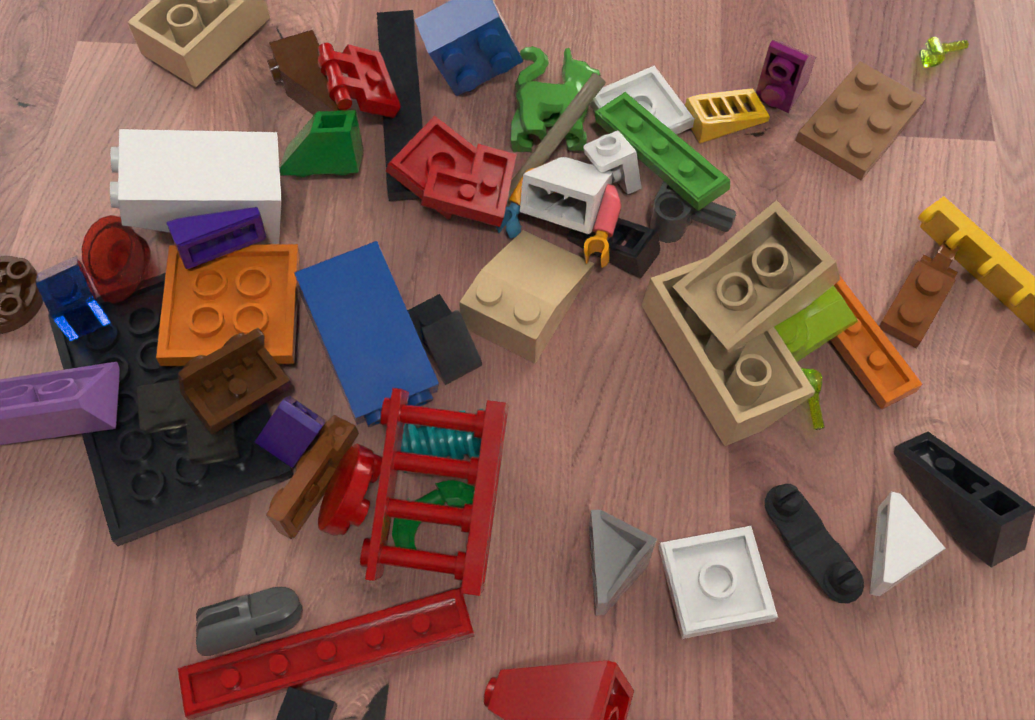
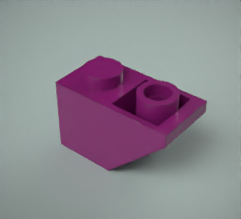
(784, 75)

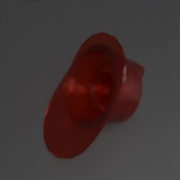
(115, 258)

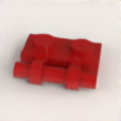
(366, 80)

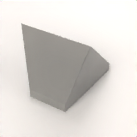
(617, 557)

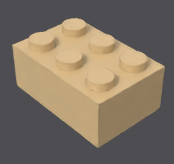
(195, 34)

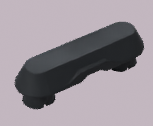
(813, 544)

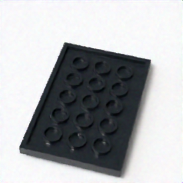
(149, 477)

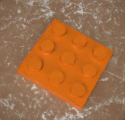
(229, 298)

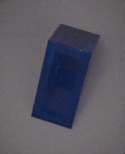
(71, 298)

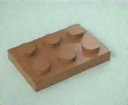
(860, 120)

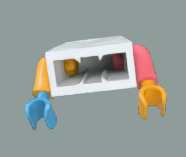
(570, 196)

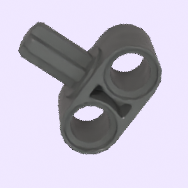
(670, 203)

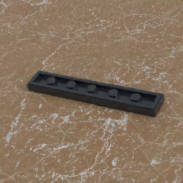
(399, 54)

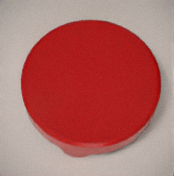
(345, 493)

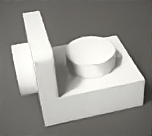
(617, 155)

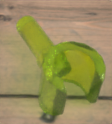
(936, 50)
(815, 379)

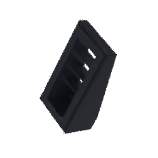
(635, 255)

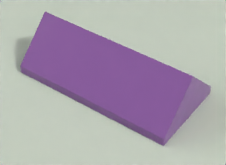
(59, 403)

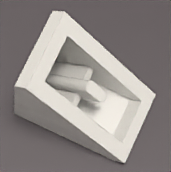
(900, 545)

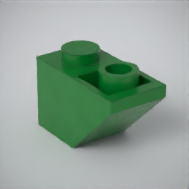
(325, 146)

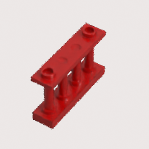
(473, 519)

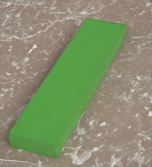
(664, 151)

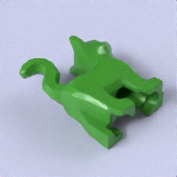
(543, 103)

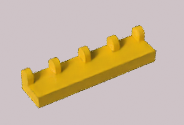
(982, 258)

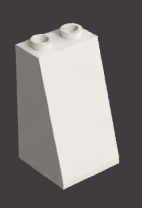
(194, 174)

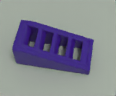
(215, 234)

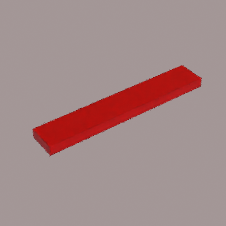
(324, 653)

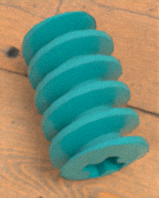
(440, 442)

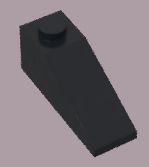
(968, 500)

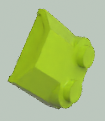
(816, 324)

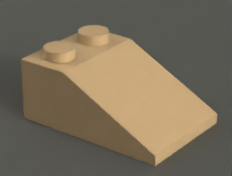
(758, 278)
(524, 294)

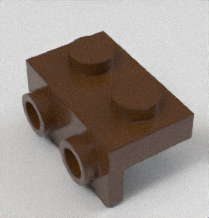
(232, 380)

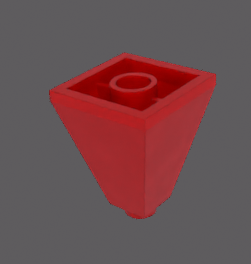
(560, 692)

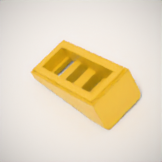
(719, 125)

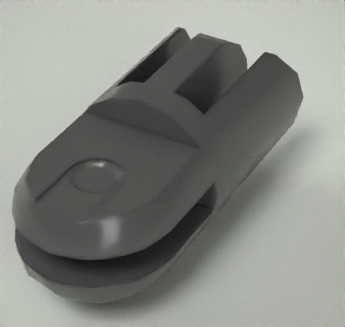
(246, 620)

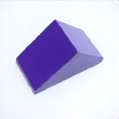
(290, 430)

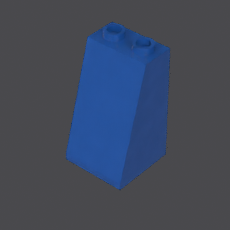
(366, 331)

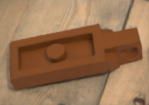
(921, 297)
(303, 492)

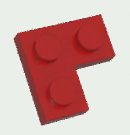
(474, 195)

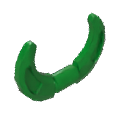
(451, 491)

